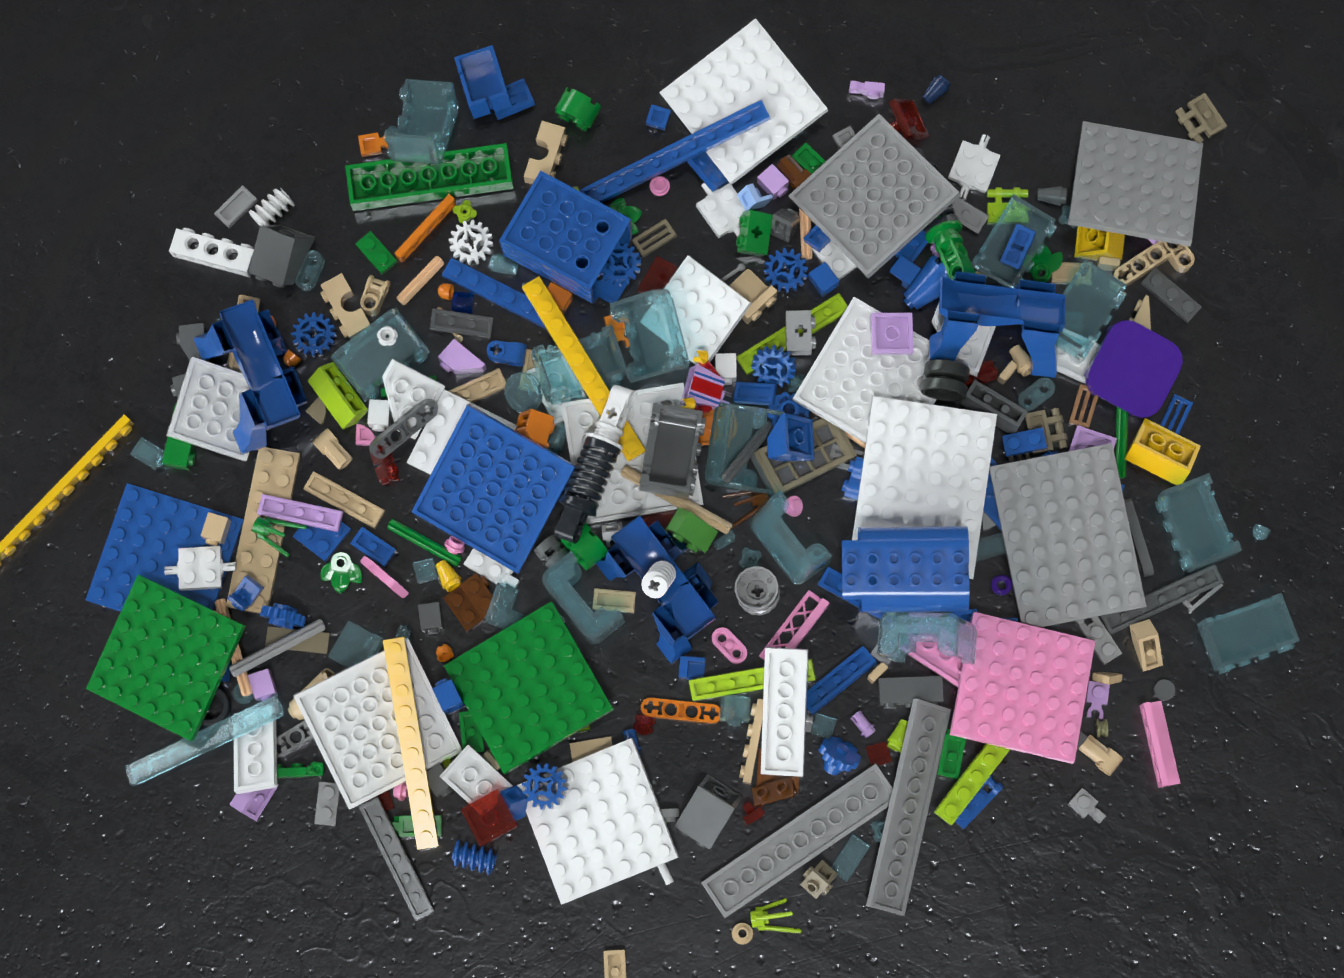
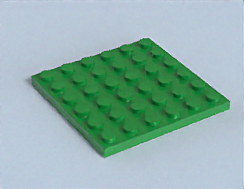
(165, 657)
(528, 687)

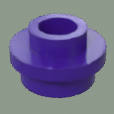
(1001, 578)

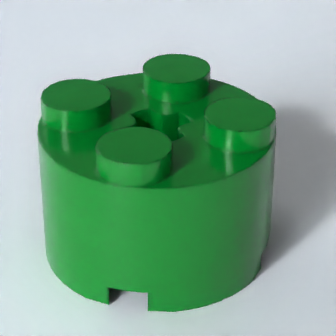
(577, 108)
(588, 549)

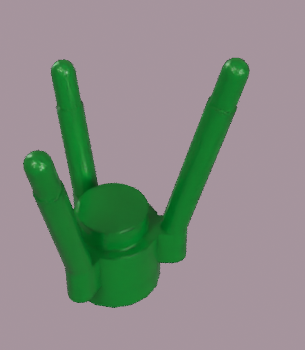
(265, 527)

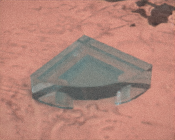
(725, 540)

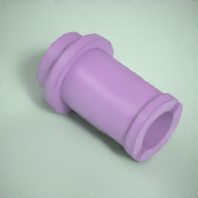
(863, 724)

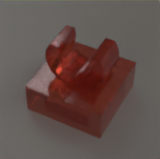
(752, 814)

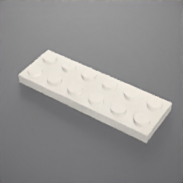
(784, 711)

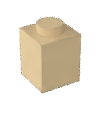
(215, 529)

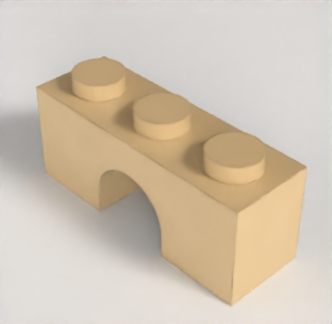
(552, 138)
(337, 292)

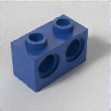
(1018, 247)
(448, 696)

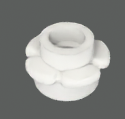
(387, 330)

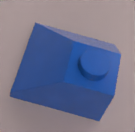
(791, 439)

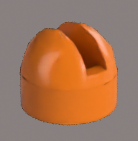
(446, 291)
(291, 358)
(444, 649)

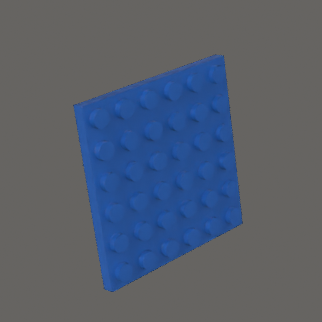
(493, 488)
(147, 539)

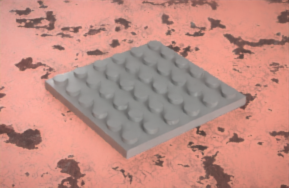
(1136, 183)
(874, 195)

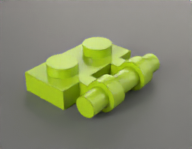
(996, 209)

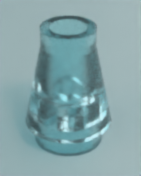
(502, 264)
(557, 439)

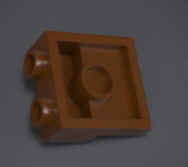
(470, 601)

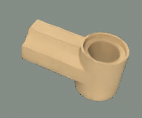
(330, 446)
(1104, 758)

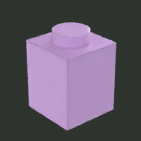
(773, 182)
(263, 685)

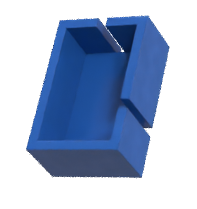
(482, 81)

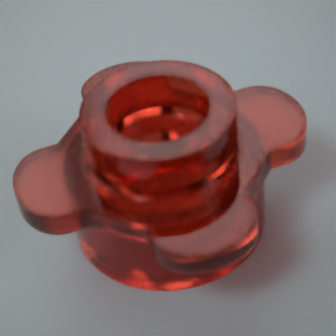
(644, 724)

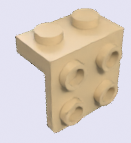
(755, 292)

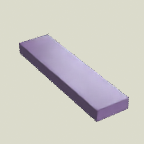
(300, 513)

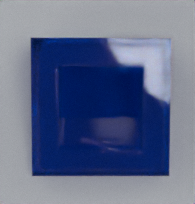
(463, 302)

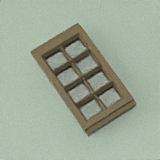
(830, 451)

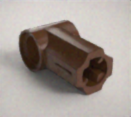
(792, 171)

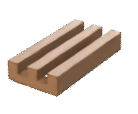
(1075, 407)

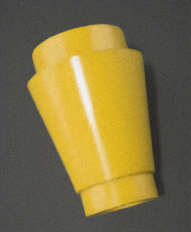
(449, 578)

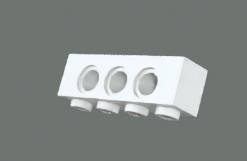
(184, 238)

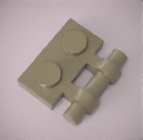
(1206, 116)
(1039, 419)

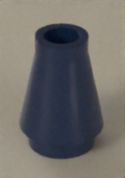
(936, 88)

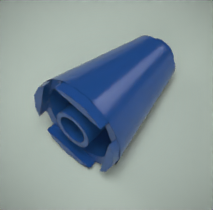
(926, 284)

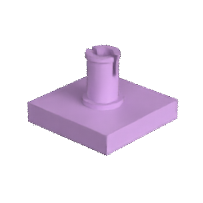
(891, 334)

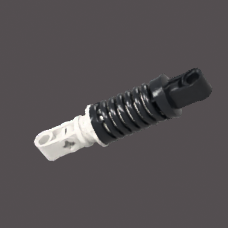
(594, 460)

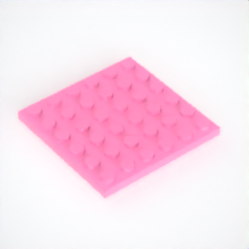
(1024, 689)

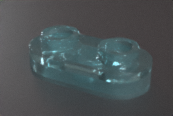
(310, 271)
(1035, 395)

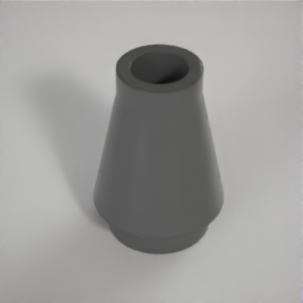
(1054, 195)

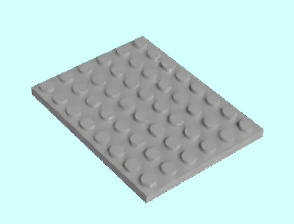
(1067, 536)

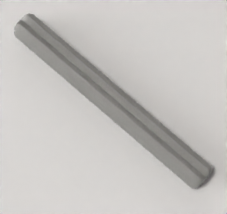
(277, 647)

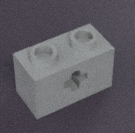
(799, 320)

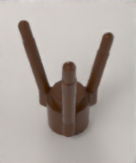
(756, 499)

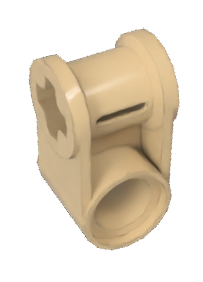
(374, 291)

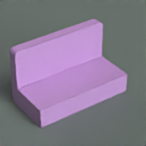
(253, 802)

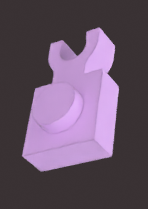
(870, 89)
(1097, 695)

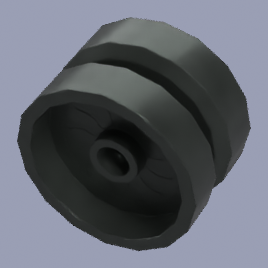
(945, 380)

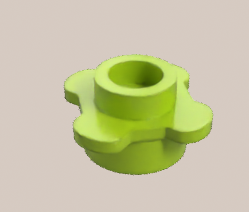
(471, 213)

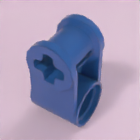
(509, 352)

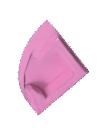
(364, 435)

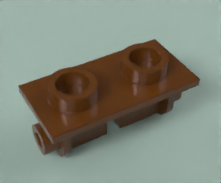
(773, 791)

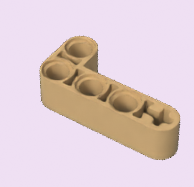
(1148, 263)

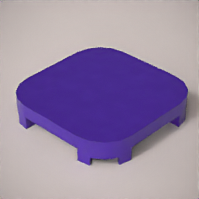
(1133, 368)

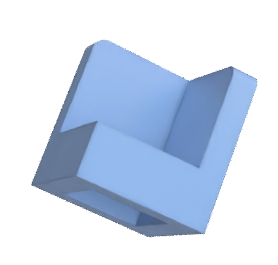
(752, 199)

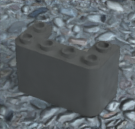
(672, 451)

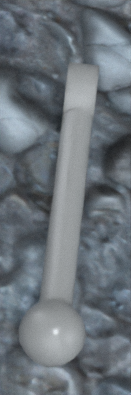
(741, 267)

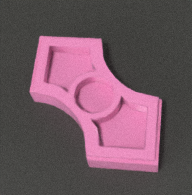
(384, 577)

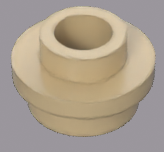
(737, 928)

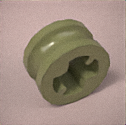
(1101, 728)

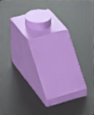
(460, 360)

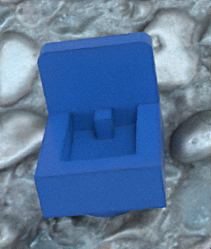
(246, 593)

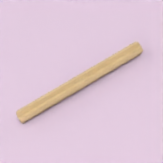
(705, 515)

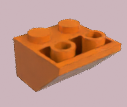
(535, 426)

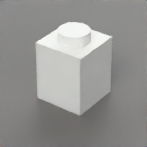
(726, 367)
(379, 415)

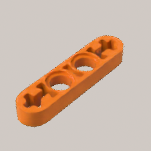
(681, 710)

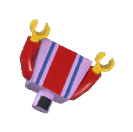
(704, 386)

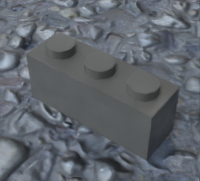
(986, 400)
(905, 689)

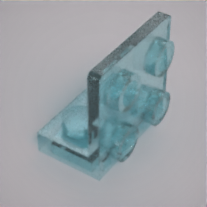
(355, 645)

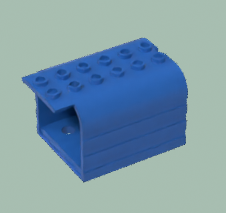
(567, 238)
(907, 569)

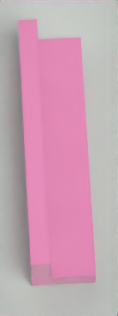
(804, 629)
(1159, 744)

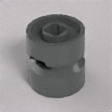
(547, 546)

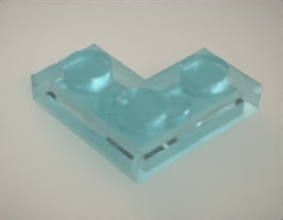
(500, 609)

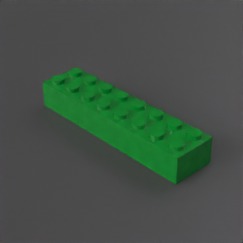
(459, 174)

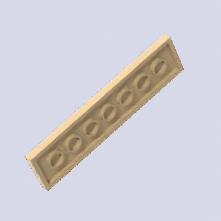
(272, 476)

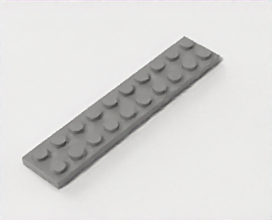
(908, 807)
(799, 841)

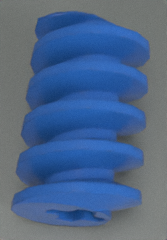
(474, 857)

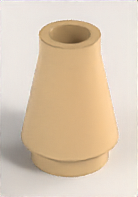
(1022, 360)

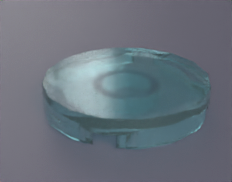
(523, 392)

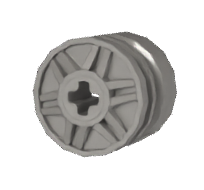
(753, 579)

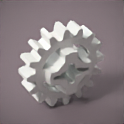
(478, 240)

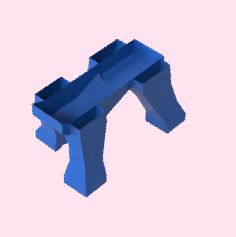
(972, 303)
(273, 391)
(688, 600)

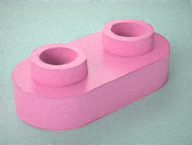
(729, 646)

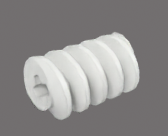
(271, 208)
(658, 579)

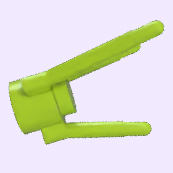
(761, 917)

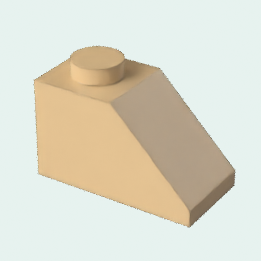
(1146, 644)

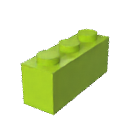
(337, 395)

